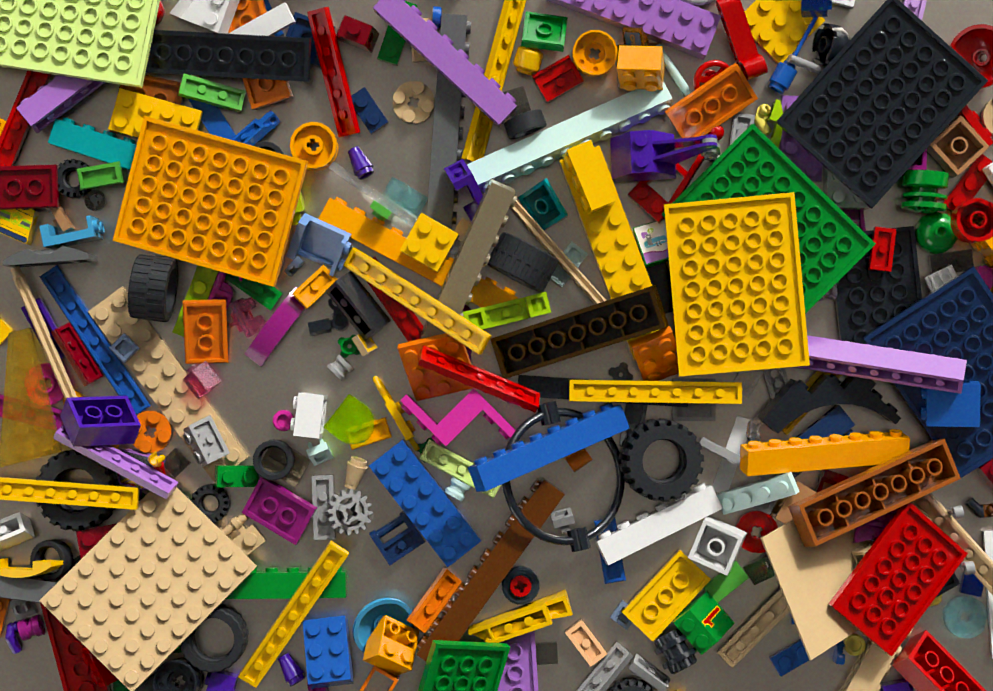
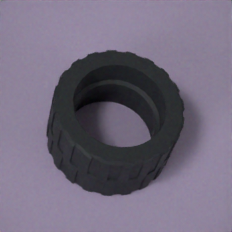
(522, 262)
(152, 288)
(209, 664)

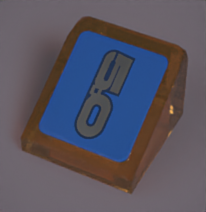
(634, 37)

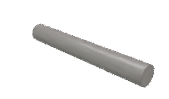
(804, 64)

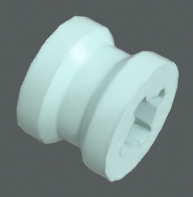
(457, 489)

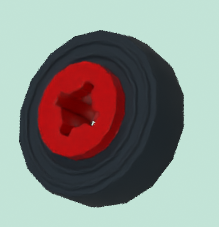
(519, 577)

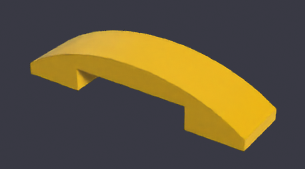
(38, 568)

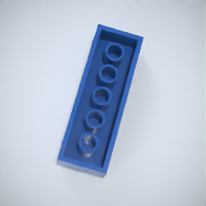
(425, 503)

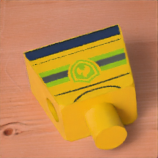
(19, 224)

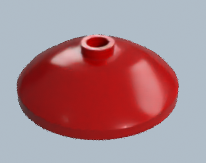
(973, 44)

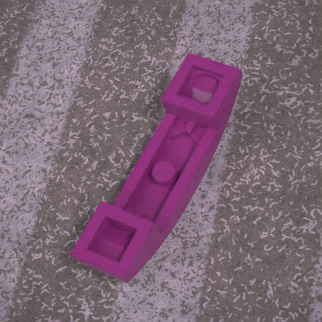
(275, 329)

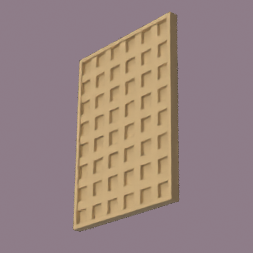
(148, 585)

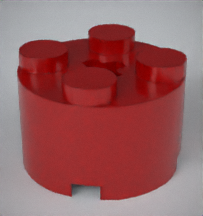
(962, 218)

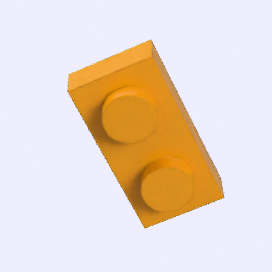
(314, 287)

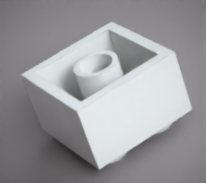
(309, 415)
(717, 545)

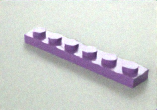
(123, 465)

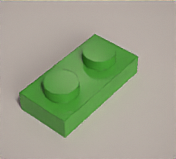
(381, 212)

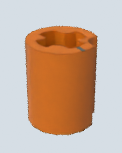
(578, 459)

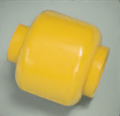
(528, 60)

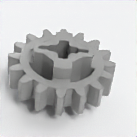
(351, 504)

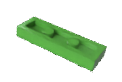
(212, 93)

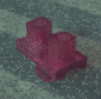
(243, 317)

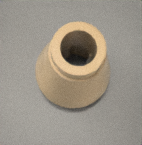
(355, 471)

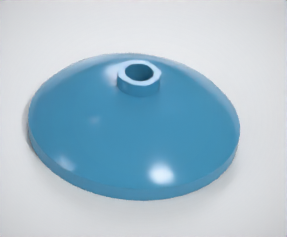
(367, 618)

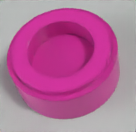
(282, 420)

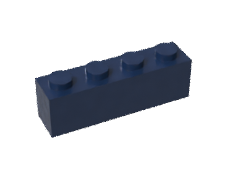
(832, 422)

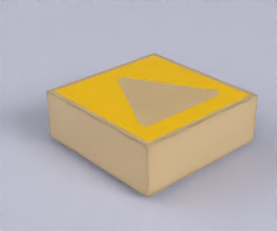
(363, 346)

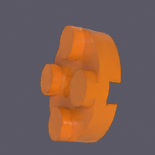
(162, 434)

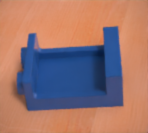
(952, 408)

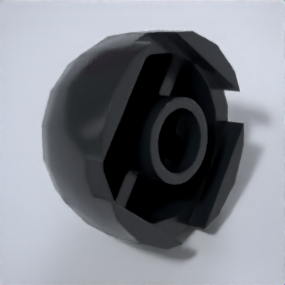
(829, 43)

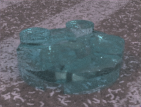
(966, 604)

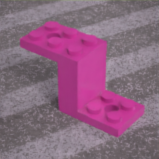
(457, 418)

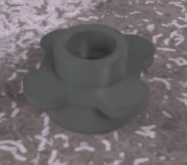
(622, 368)

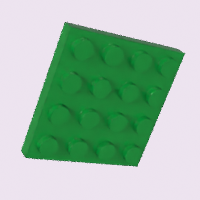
(464, 666)

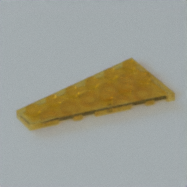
(27, 410)

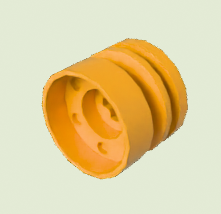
(598, 41)

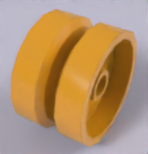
(311, 134)

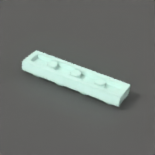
(758, 493)

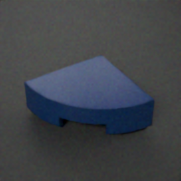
(838, 656)

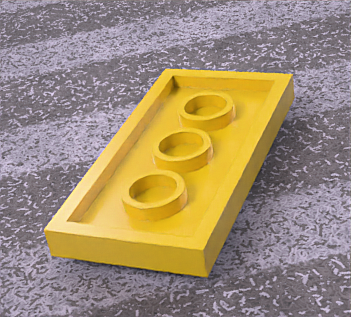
(132, 107)
(666, 595)

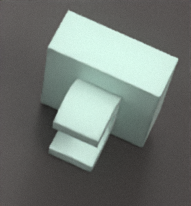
(319, 453)

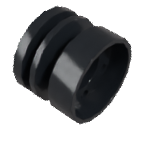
(166, 676)

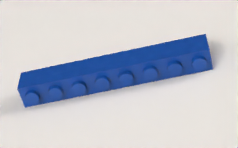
(548, 447)

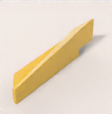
(523, 619)

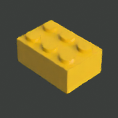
(589, 177)

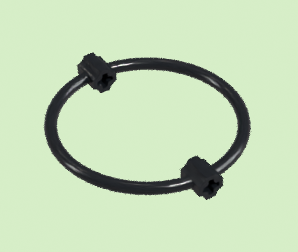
(579, 537)

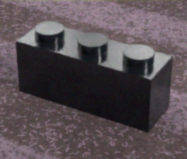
(358, 305)

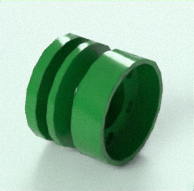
(924, 190)

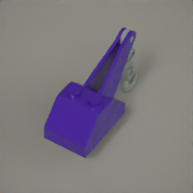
(653, 155)

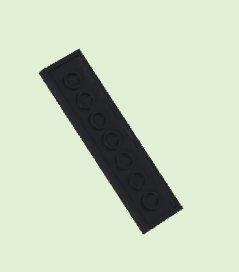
(230, 55)

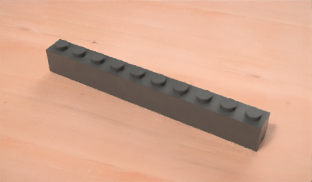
(447, 129)

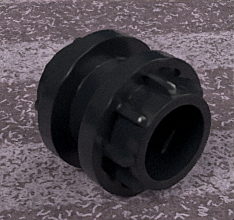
(675, 651)

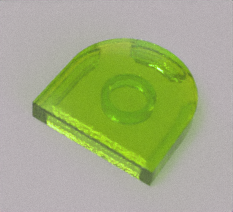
(351, 422)

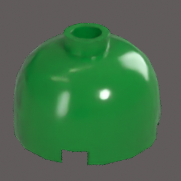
(935, 233)

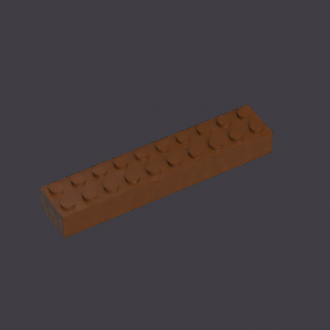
(493, 567)

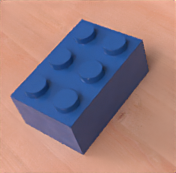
(327, 652)

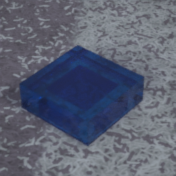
(971, 585)

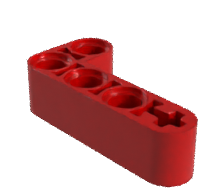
(741, 38)

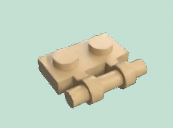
(248, 539)

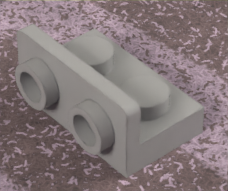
(205, 441)

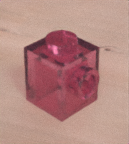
(201, 379)

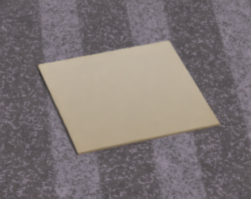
(810, 581)

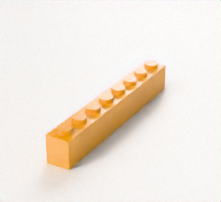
(822, 453)

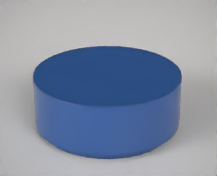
(437, 13)

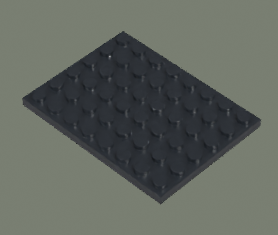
(881, 101)

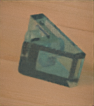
(405, 196)

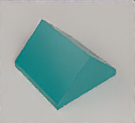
(543, 205)

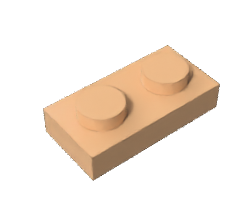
(586, 642)

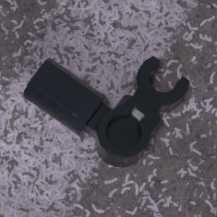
(324, 326)

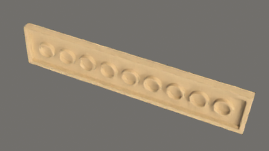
(162, 374)

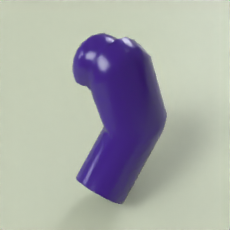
(10, 638)

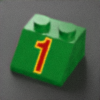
(703, 622)

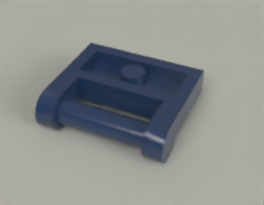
(401, 543)

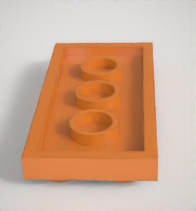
(712, 103)

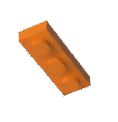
(434, 600)

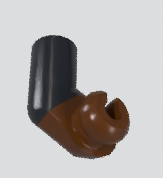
(980, 511)

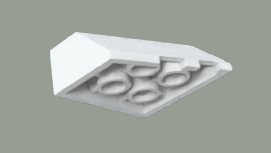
(210, 14)

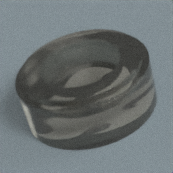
(95, 200)

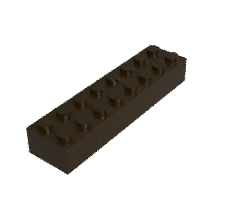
(579, 332)

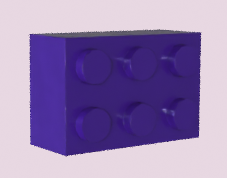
(100, 420)

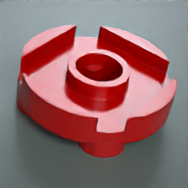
(757, 519)

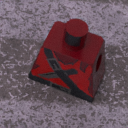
(357, 34)

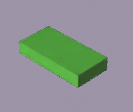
(100, 175)
(723, 584)

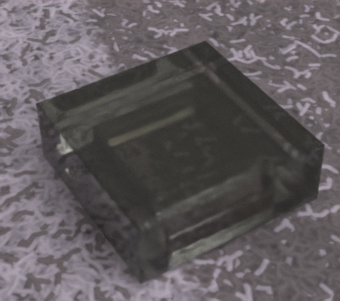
(546, 653)

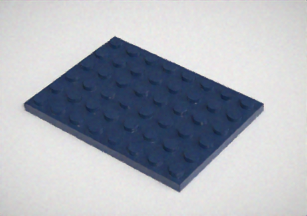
(951, 324)

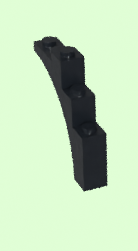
(795, 399)

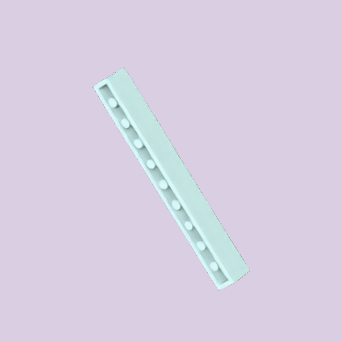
(553, 142)

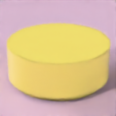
(854, 644)

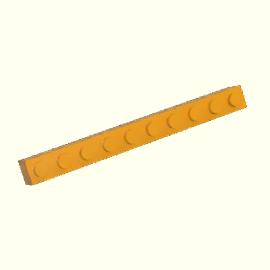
(389, 242)

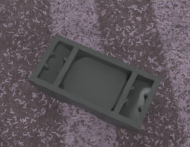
(48, 257)

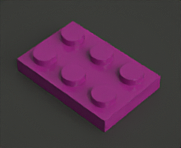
(279, 510)

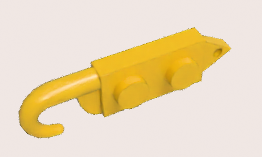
(396, 411)

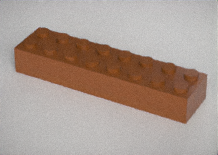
(874, 492)

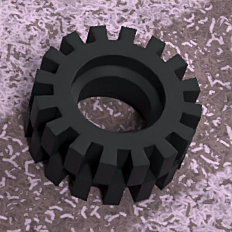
(63, 170)
(219, 493)

